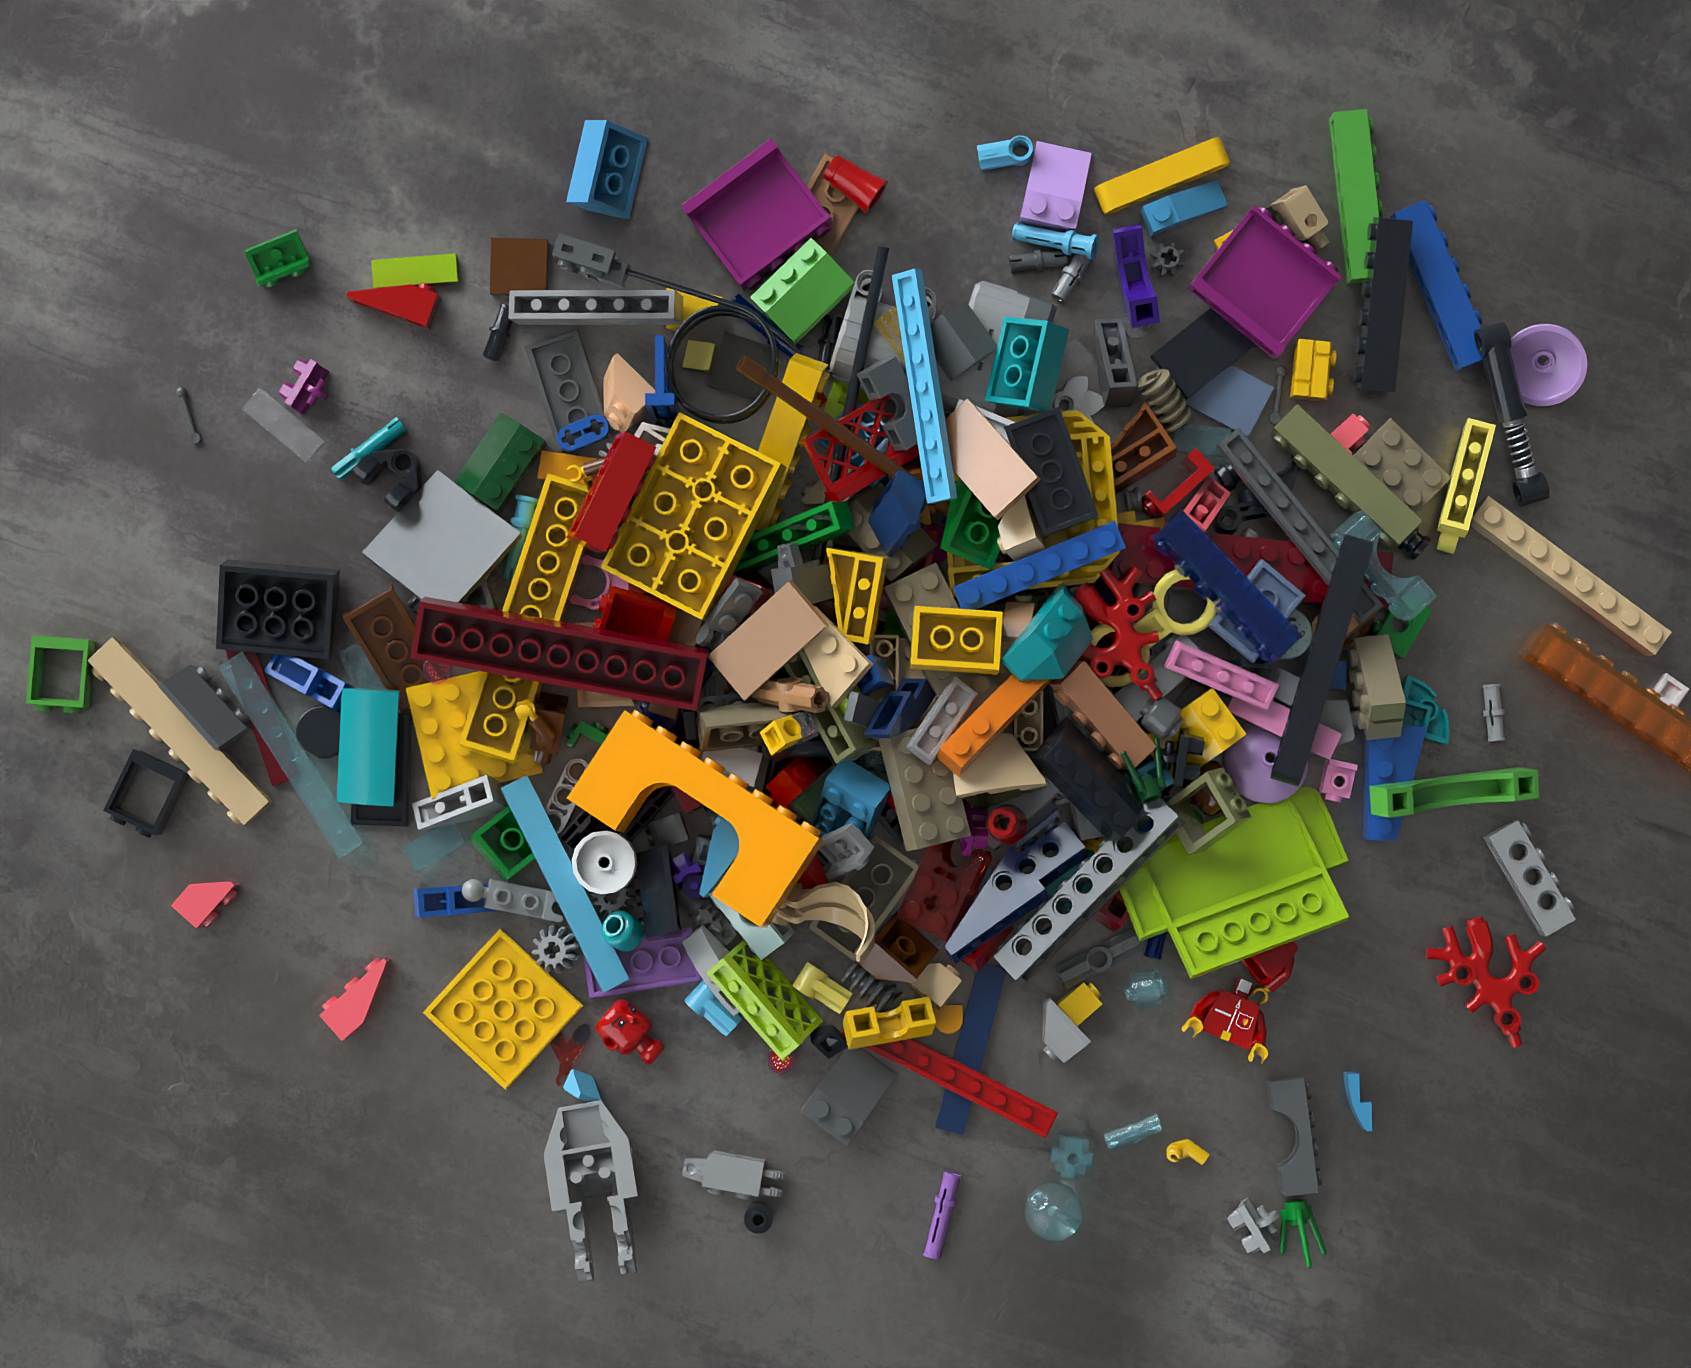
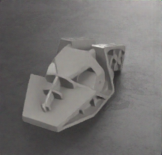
(588, 1159)

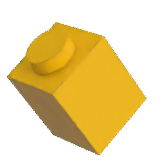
(1080, 1002)

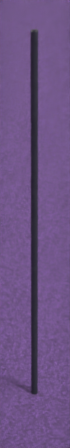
(850, 405)

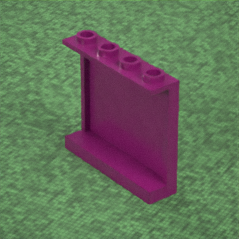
(757, 215)
(1264, 281)

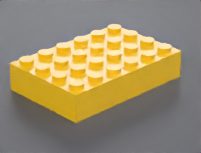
(693, 517)

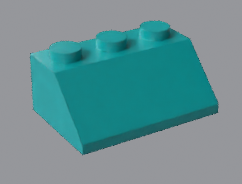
(1027, 364)

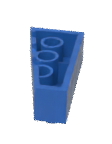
(1384, 763)

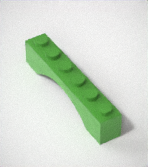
(1470, 788)

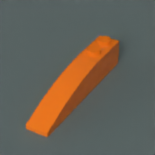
(988, 722)

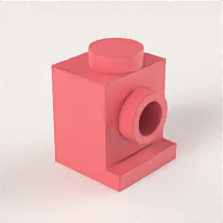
(1351, 432)

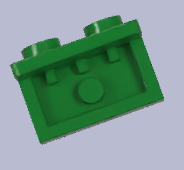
(278, 258)

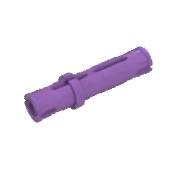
(942, 1215)

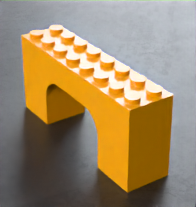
(642, 759)

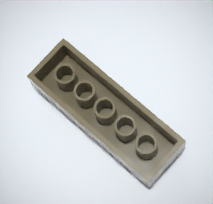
(930, 589)

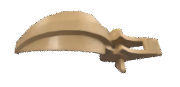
(832, 904)

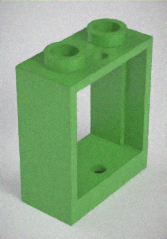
(36, 669)

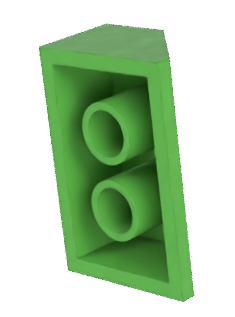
(803, 291)

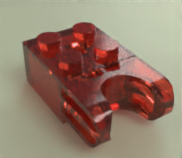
(951, 885)

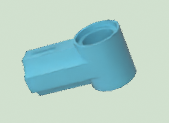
(1001, 153)
(708, 1006)

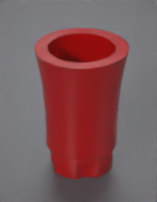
(855, 183)
(1016, 827)

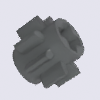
(1175, 256)

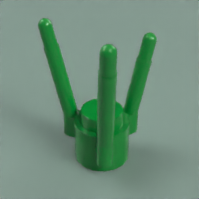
(1298, 1213)

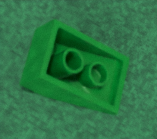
(971, 529)

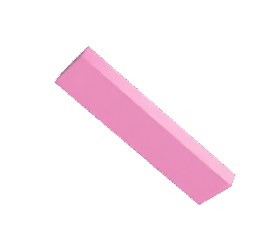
(1221, 675)
(1275, 721)

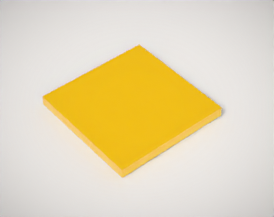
(503, 1009)

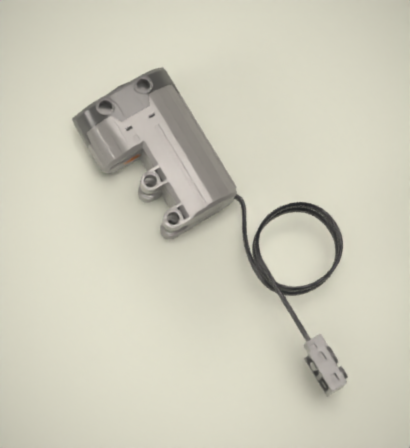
(988, 302)

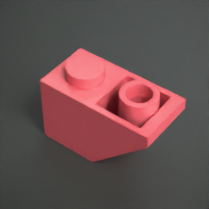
(202, 900)

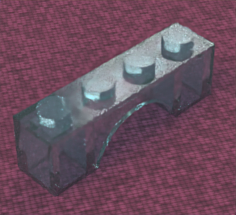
(1405, 595)

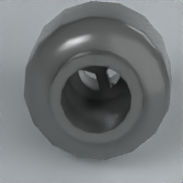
(1161, 717)

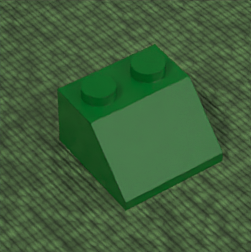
(503, 845)

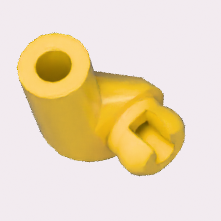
(1184, 1149)

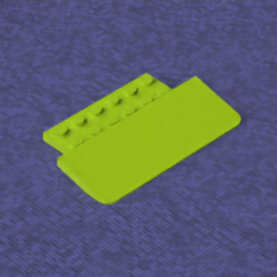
(1247, 889)

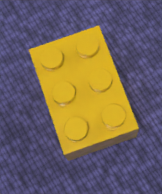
(956, 640)

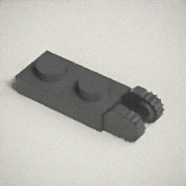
(728, 613)

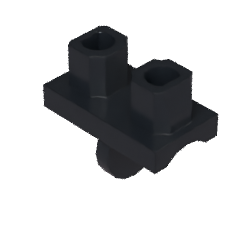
(1186, 745)

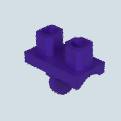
(687, 876)

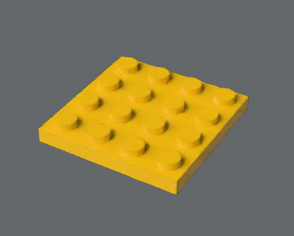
(439, 719)

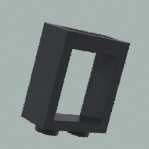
(159, 766)

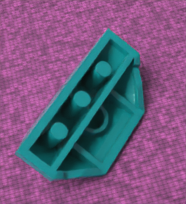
(1050, 640)

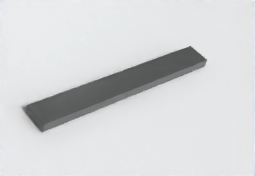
(1290, 515)

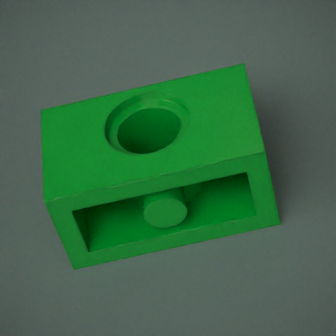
(1402, 640)

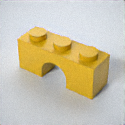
(909, 1020)

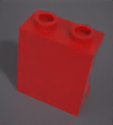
(1198, 467)
(635, 614)

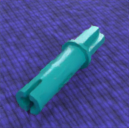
(376, 442)

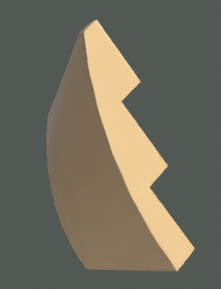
(999, 769)

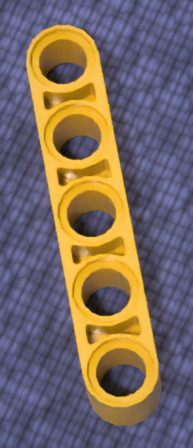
(1162, 176)

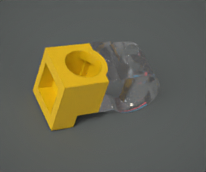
(789, 731)

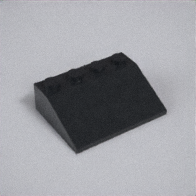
(276, 608)

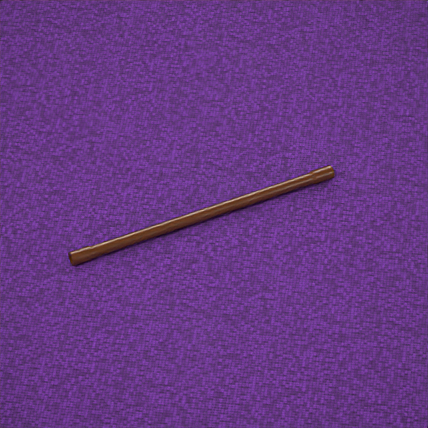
(761, 376)

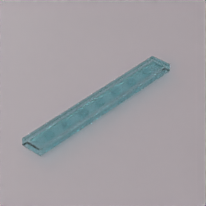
(290, 756)

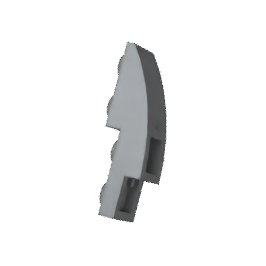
(704, 953)

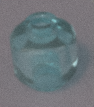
(1146, 989)

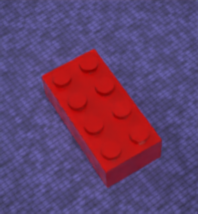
(612, 492)

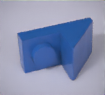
(876, 677)

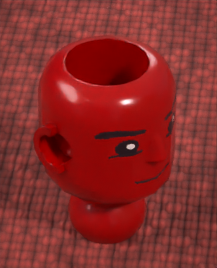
(627, 1030)

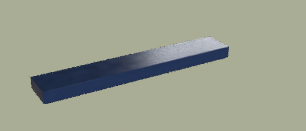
(972, 1042)

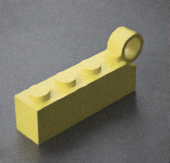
(1464, 483)

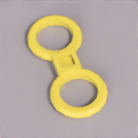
(1156, 620)

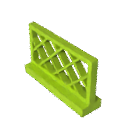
(758, 1006)

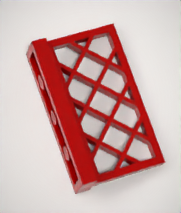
(866, 473)

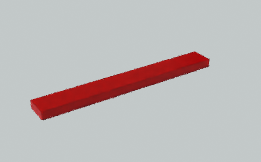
(969, 1084)

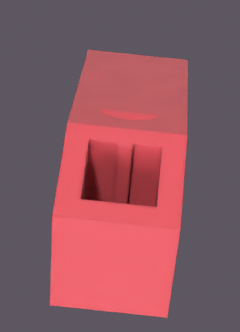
(354, 1007)

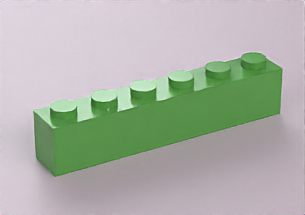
(1355, 186)

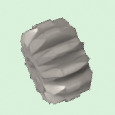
(556, 960)

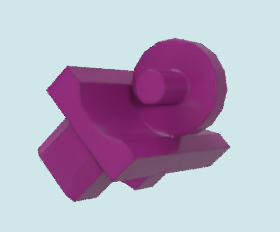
(307, 387)
(979, 837)

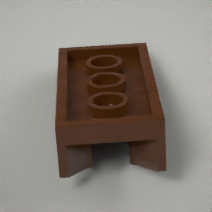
(386, 638)

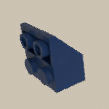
(898, 511)

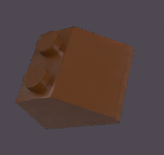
(899, 952)

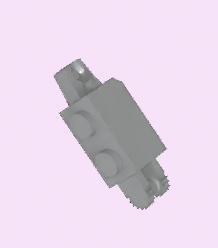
(732, 1173)

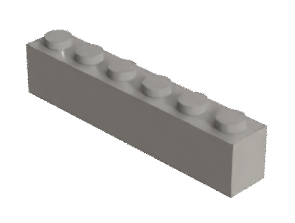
(596, 307)

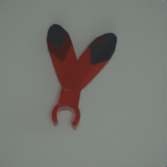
(569, 1051)

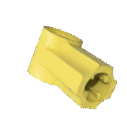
(817, 985)

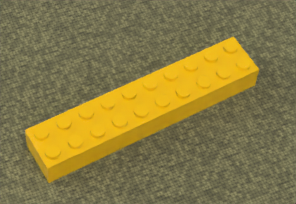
(540, 590)

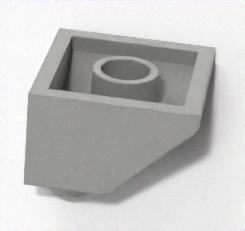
(1060, 1033)

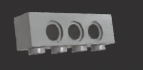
(1561, 909)

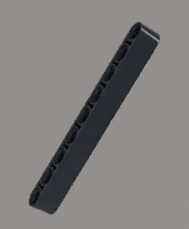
(1321, 660)

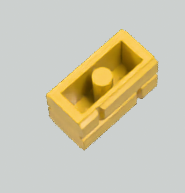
(1311, 370)

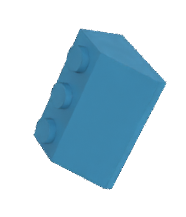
(607, 169)

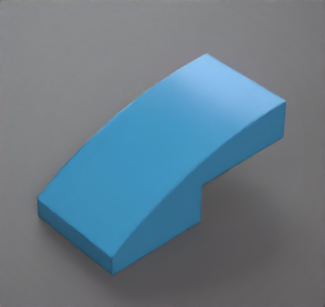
(1360, 1108)

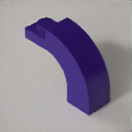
(1133, 277)

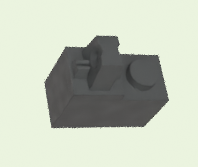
(809, 576)

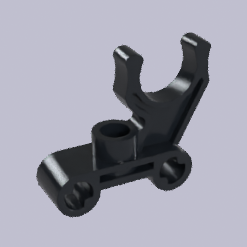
(1250, 507)

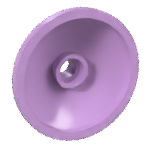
(1556, 378)
(1251, 771)

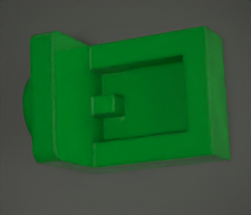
(595, 732)

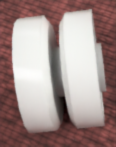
(589, 854)

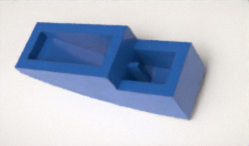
(307, 679)
(445, 901)

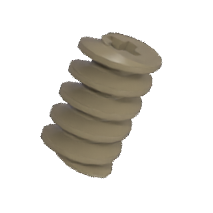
(1166, 397)

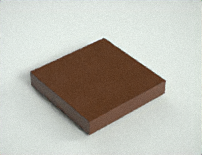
(518, 265)

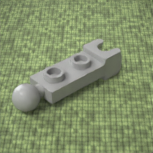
(513, 898)

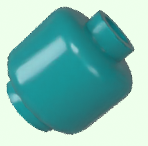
(622, 931)

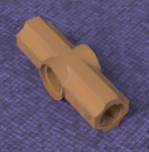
(793, 695)

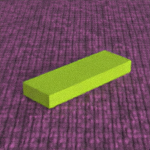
(415, 270)

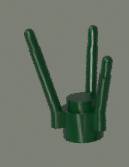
(1147, 787)

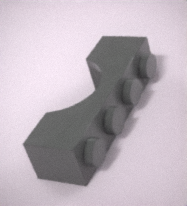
(1297, 1172)

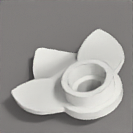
(1079, 398)

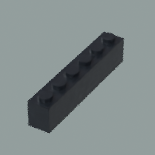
(1383, 304)

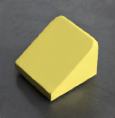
(699, 356)

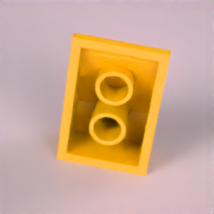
(1209, 719)

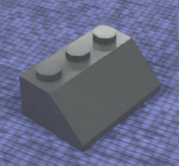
(206, 707)

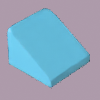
(582, 1086)

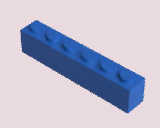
(1442, 286)
(1039, 567)

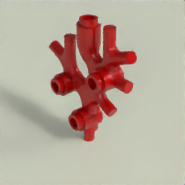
(1128, 642)
(1489, 989)

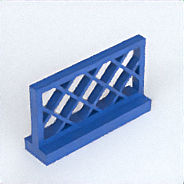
(661, 403)

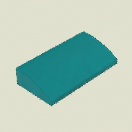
(368, 746)

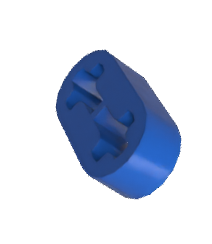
(579, 427)

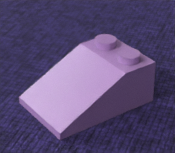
(1055, 187)

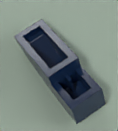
(900, 708)

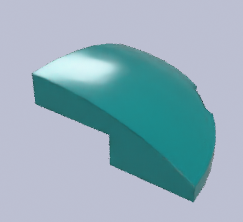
(1424, 711)

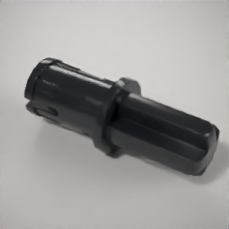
(498, 334)
(829, 338)

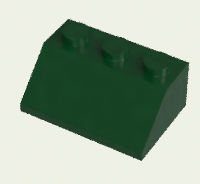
(500, 462)

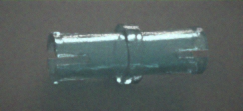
(1133, 1132)

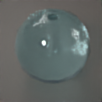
(1053, 1211)

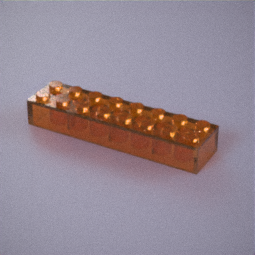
(1610, 691)

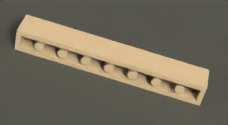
(1568, 577)
(214, 768)

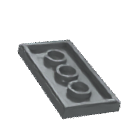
(565, 383)

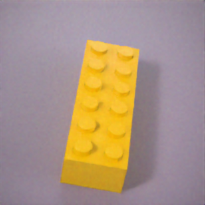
(789, 427)

